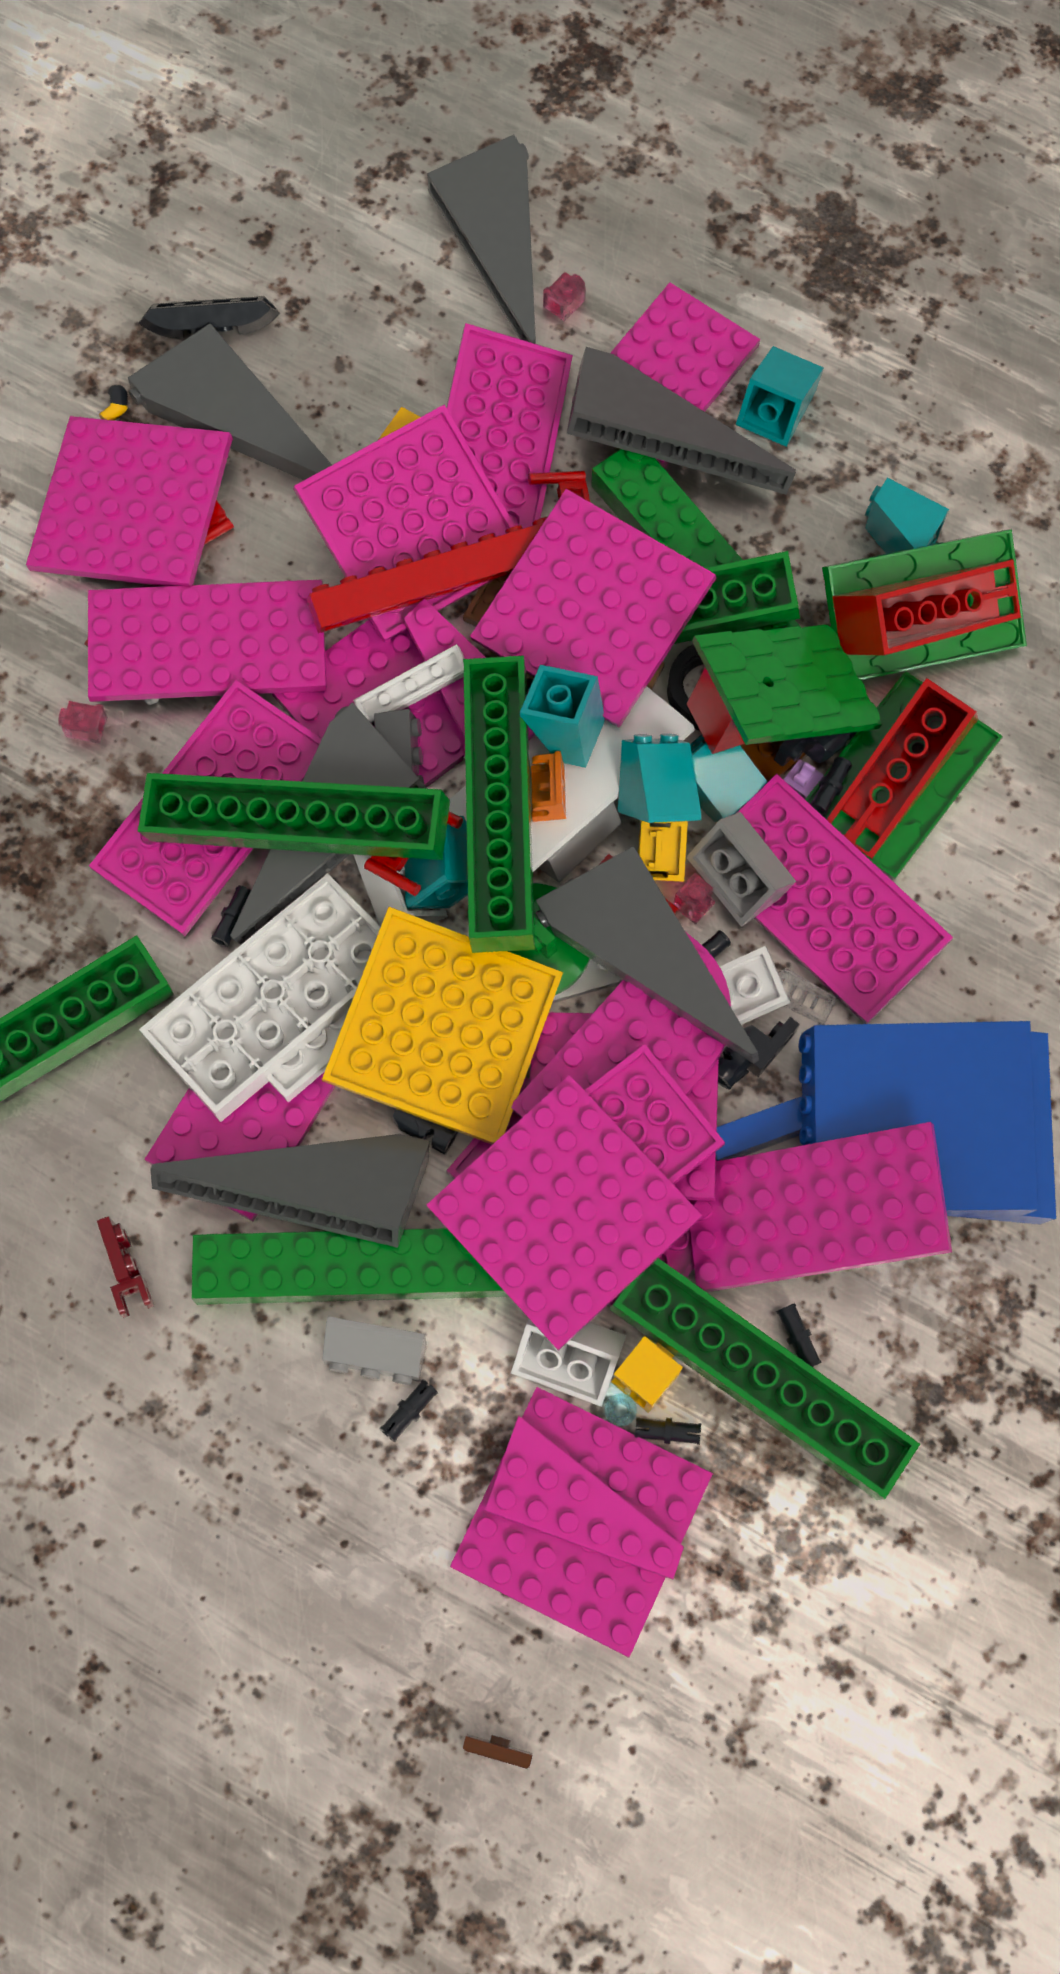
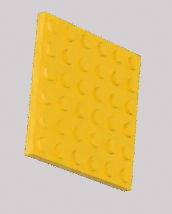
(442, 1027)

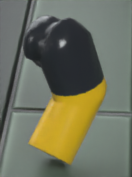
(118, 403)

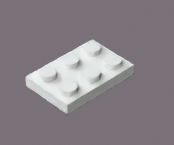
(754, 985)

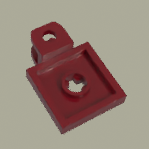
(123, 1265)

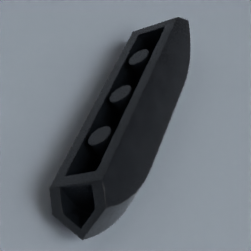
(174, 317)

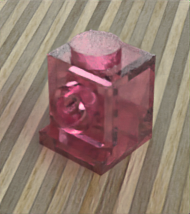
(564, 295)
(88, 728)
(694, 898)

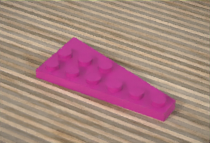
(434, 635)
(561, 1498)

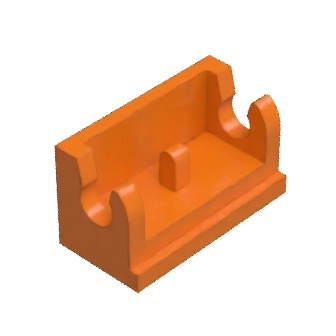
(548, 787)

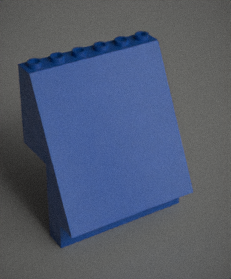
(972, 1080)

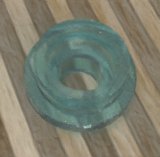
(625, 1400)

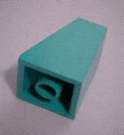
(778, 395)
(903, 518)
(565, 712)
(724, 779)
(658, 780)
(443, 880)

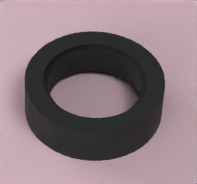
(682, 665)

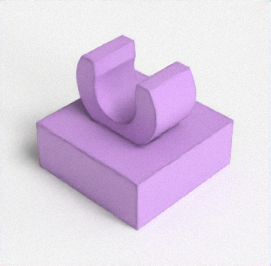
(803, 778)

